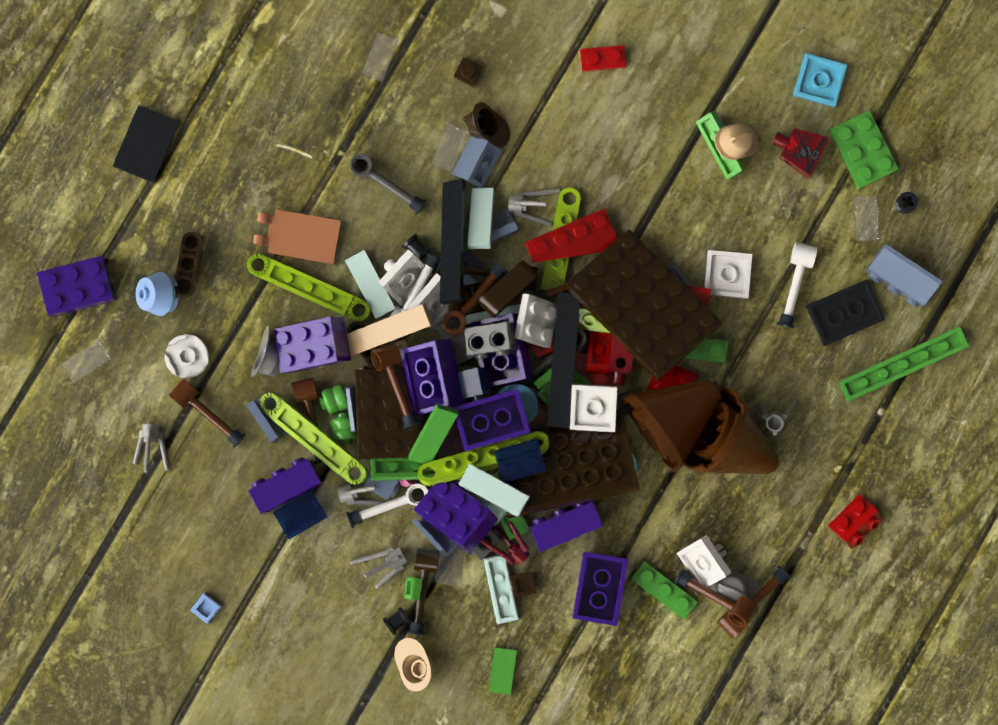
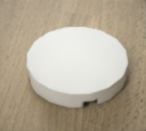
(187, 356)

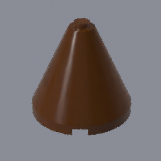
(674, 417)
(733, 441)

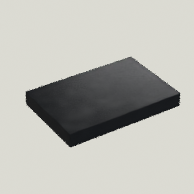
(146, 144)
(845, 312)

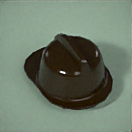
(488, 125)

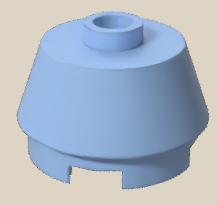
(157, 293)

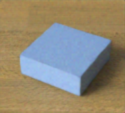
(206, 608)

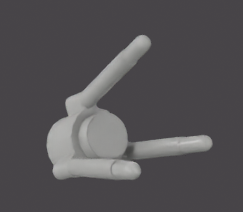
(519, 203)
(775, 420)
(150, 434)
(349, 492)
(394, 560)

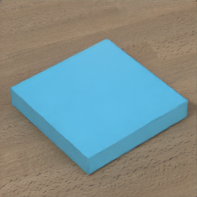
(820, 80)

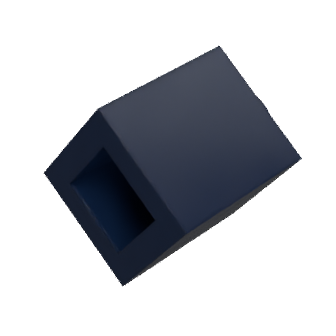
(474, 383)

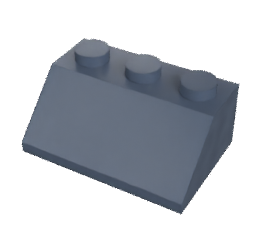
(903, 276)

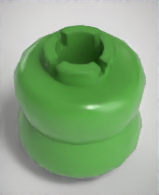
(334, 399)
(341, 429)

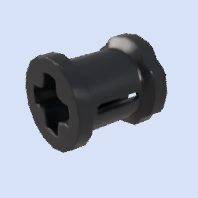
(899, 203)
(416, 247)
(396, 620)

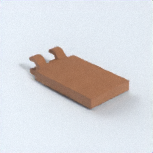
(300, 236)

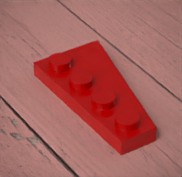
(581, 237)

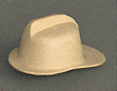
(736, 141)
(413, 664)

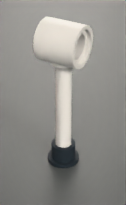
(802, 256)
(431, 263)
(356, 517)

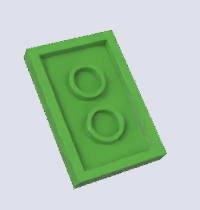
(863, 149)

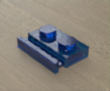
(519, 460)
(300, 514)

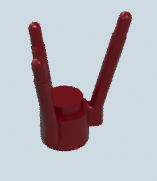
(516, 552)

